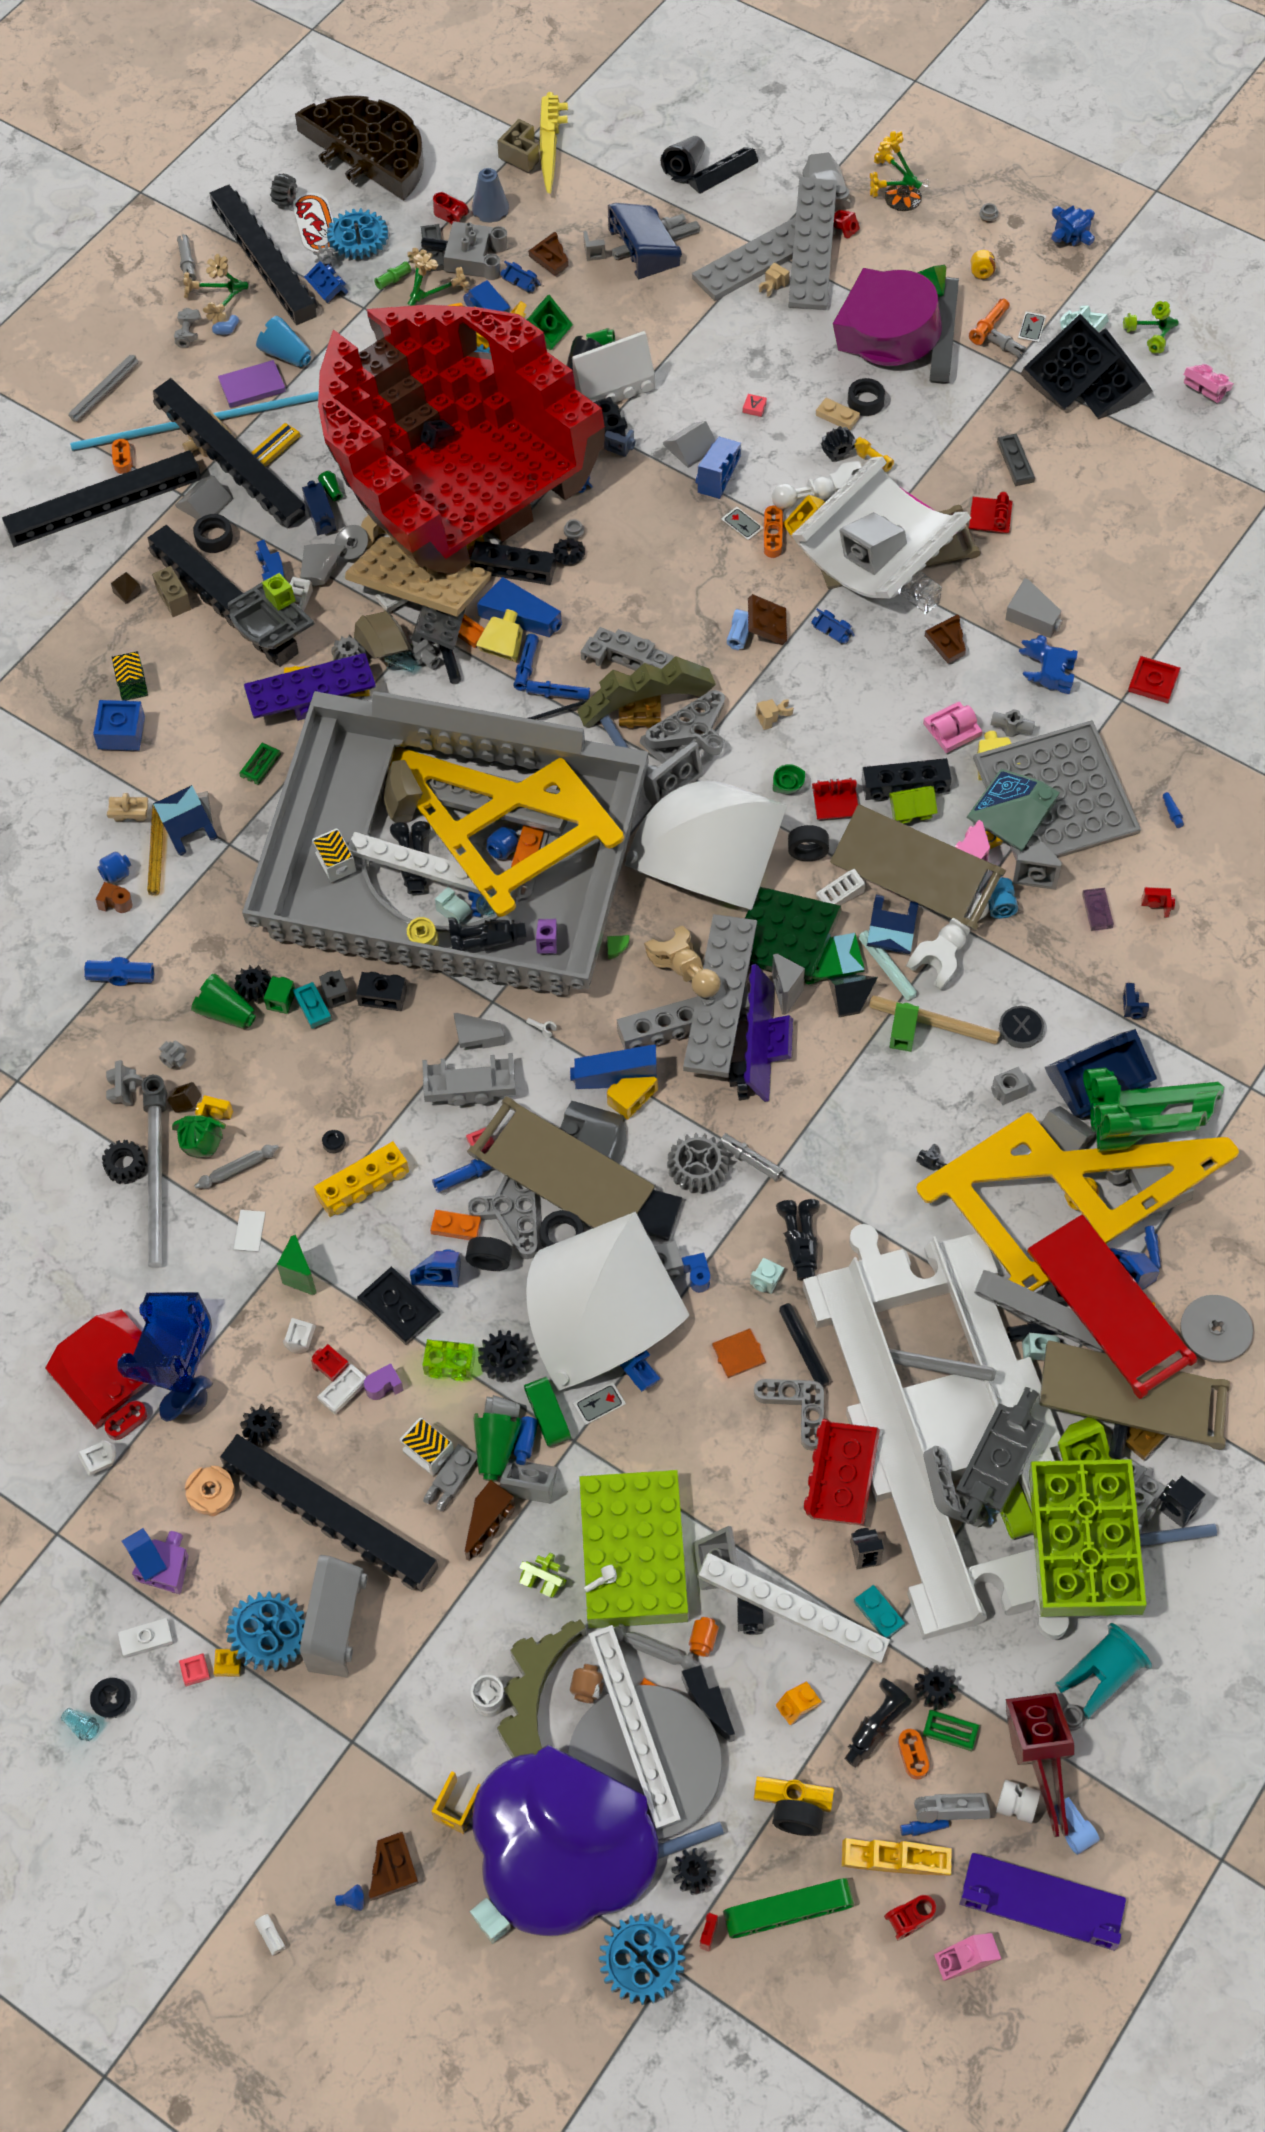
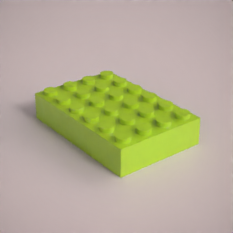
(638, 1531)
(1086, 1538)

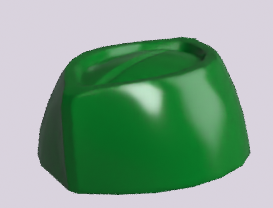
(788, 779)

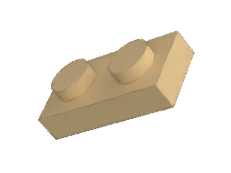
(837, 413)

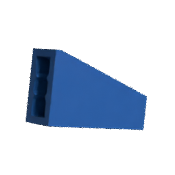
(533, 613)
(609, 1068)

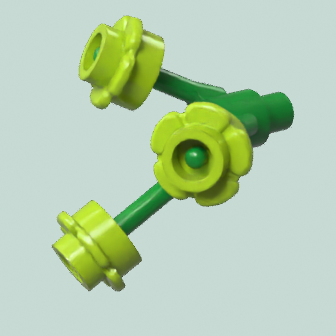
(1160, 311)

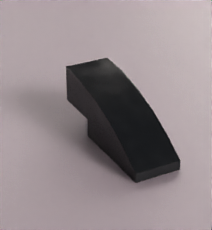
(709, 1701)

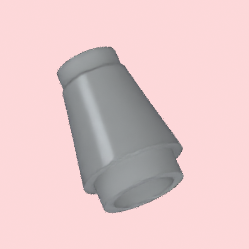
(501, 1406)

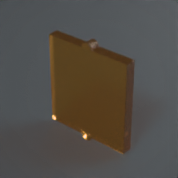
(738, 1353)

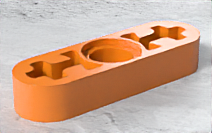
(777, 538)

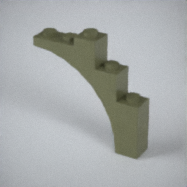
(647, 681)
(524, 1693)

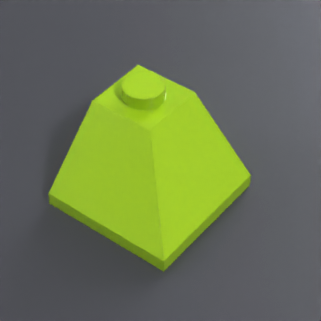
(1084, 1441)

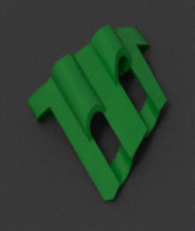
(1128, 1115)

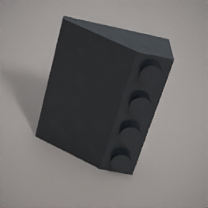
(1070, 363)
(1117, 387)

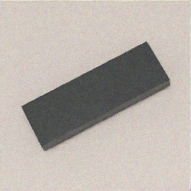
(433, 231)
(1015, 459)

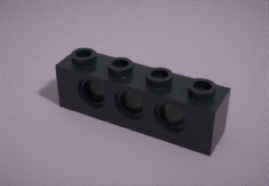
(514, 562)
(905, 777)

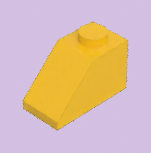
(802, 513)
(631, 1094)

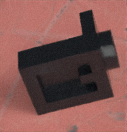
(436, 430)

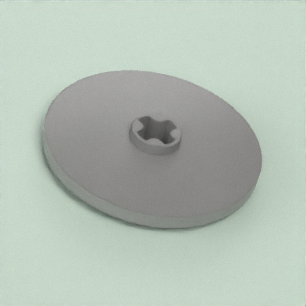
(1214, 1345)

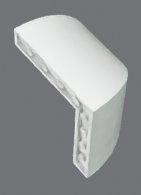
(709, 840)
(599, 1300)

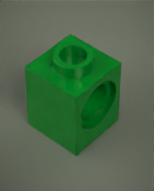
(279, 994)

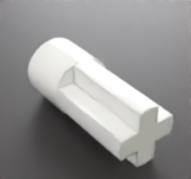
(269, 1934)

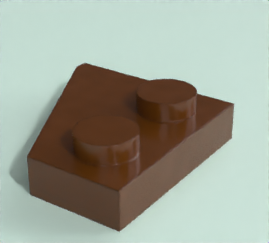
(550, 254)
(947, 639)
(392, 1867)

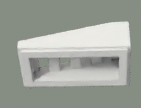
(301, 587)
(844, 880)

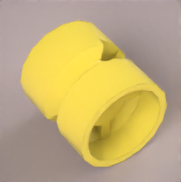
(422, 931)

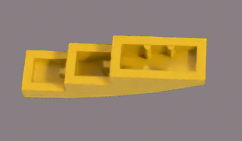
(896, 1857)

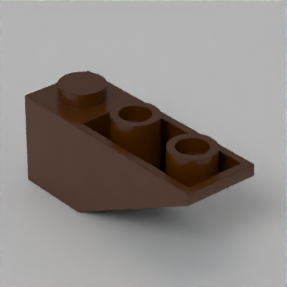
(489, 1510)

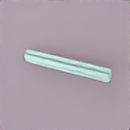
(889, 968)

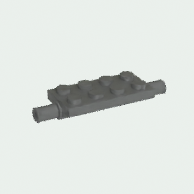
(1000, 1456)

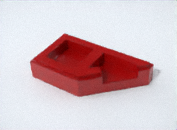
(708, 1931)

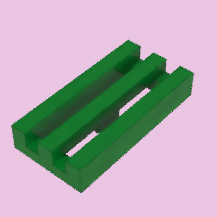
(266, 761)
(947, 1739)

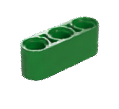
(547, 1411)

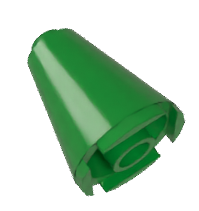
(223, 1003)
(494, 1443)

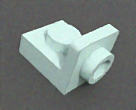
(766, 1276)

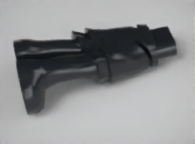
(419, 831)
(492, 934)
(801, 1245)
(874, 1728)

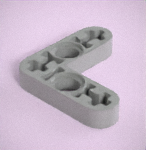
(801, 1397)
(942, 1487)

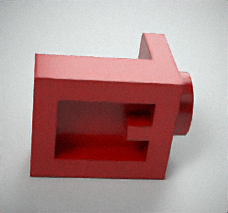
(847, 222)
(1158, 898)
(329, 1362)

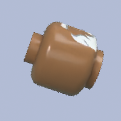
(587, 1684)

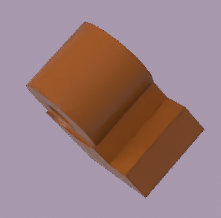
(113, 897)

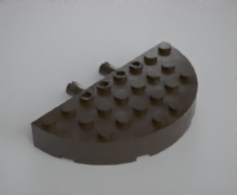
(369, 137)

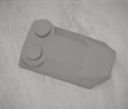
(825, 167)
(674, 773)

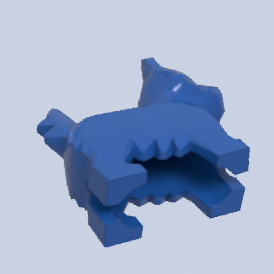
(1053, 661)

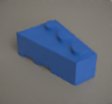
(717, 467)

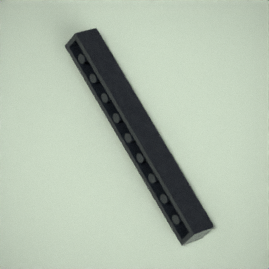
(263, 254)
(228, 453)
(101, 498)
(207, 582)
(329, 1513)

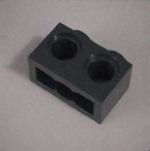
(611, 416)

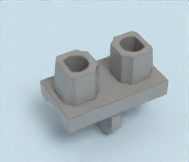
(125, 1083)

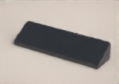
(723, 169)

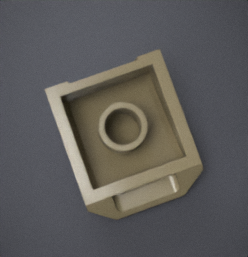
(381, 635)
(401, 792)

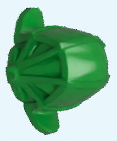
(198, 1135)

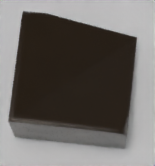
(126, 587)
(184, 1097)

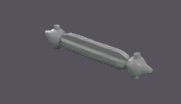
(236, 1166)
(655, 1648)

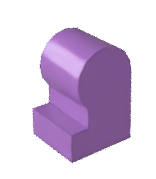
(546, 936)
(381, 1382)

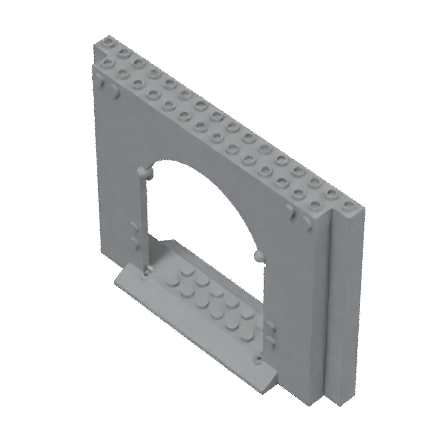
(338, 785)

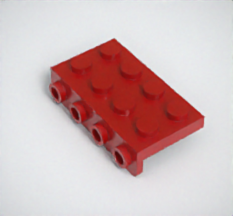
(841, 1472)

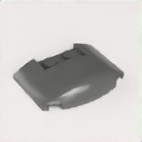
(262, 622)
(596, 1128)

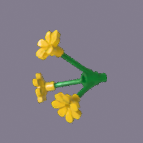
(885, 154)

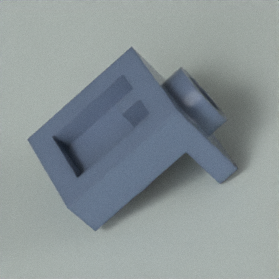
(619, 444)

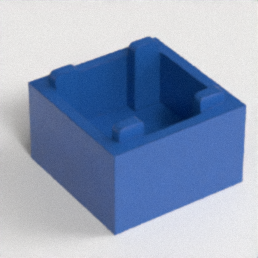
(119, 725)

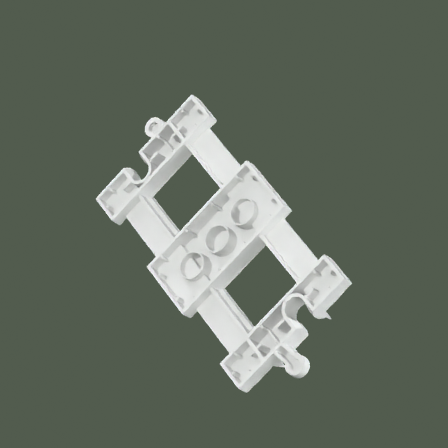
(939, 1413)

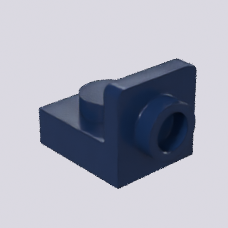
(1131, 1004)

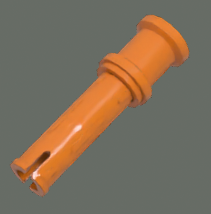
(985, 325)

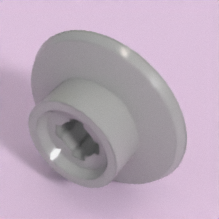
(352, 534)

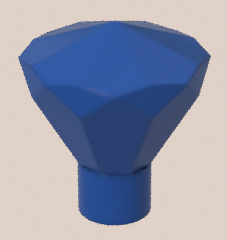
(353, 1898)

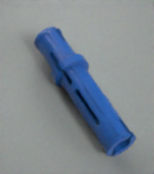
(524, 668)
(550, 689)
(461, 1174)

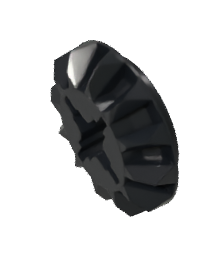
(576, 554)
(110, 1686)

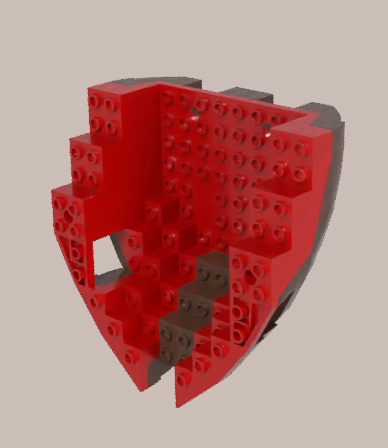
(512, 416)

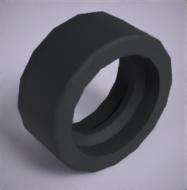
(866, 385)
(213, 521)
(808, 852)
(556, 1218)
(488, 1253)
(798, 1817)

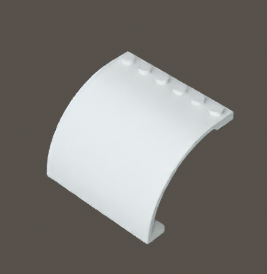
(861, 495)

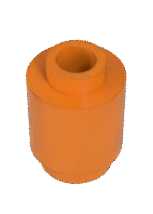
(703, 1636)

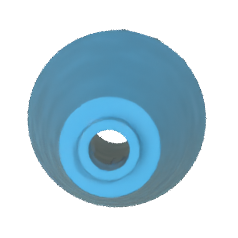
(283, 343)

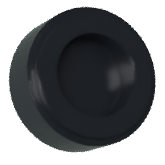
(333, 1141)

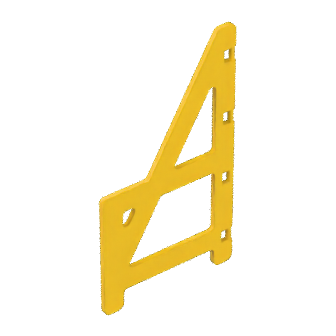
(571, 804)
(994, 1162)

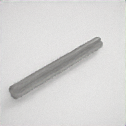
(675, 233)
(103, 388)
(943, 1365)

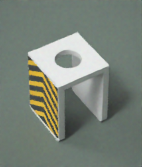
(334, 855)
(427, 1446)

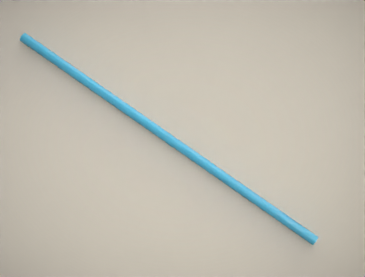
(171, 426)

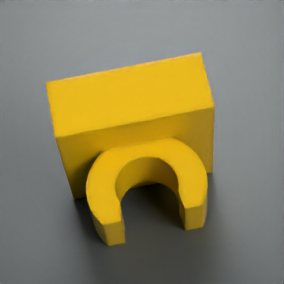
(226, 1663)

